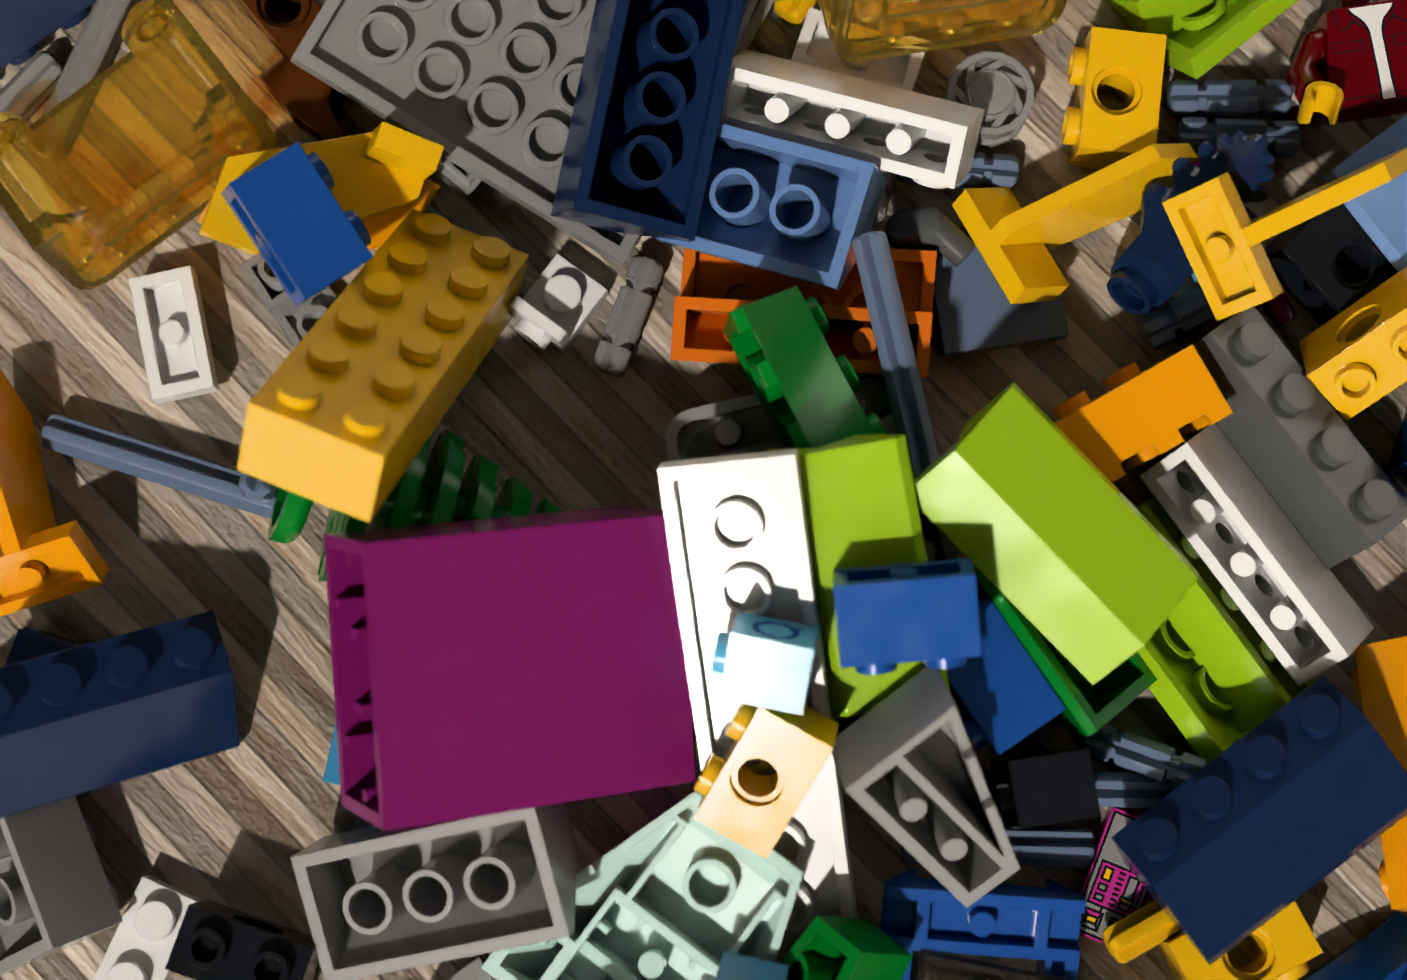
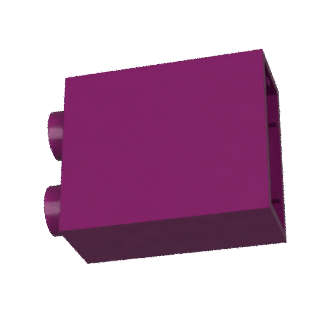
(506, 664)

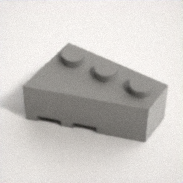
(925, 787)

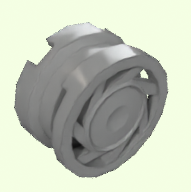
(998, 86)

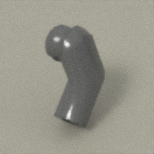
(928, 228)

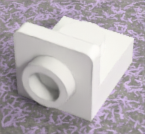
(557, 305)

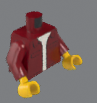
(1352, 64)

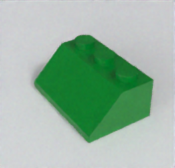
(1086, 704)

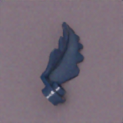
(1155, 260)

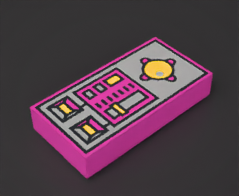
(1108, 883)

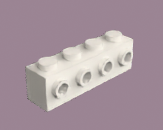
(853, 117)
(1258, 555)

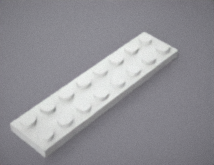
(746, 548)

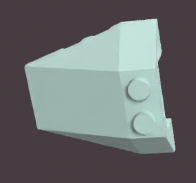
(665, 908)

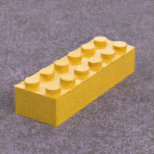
(382, 365)

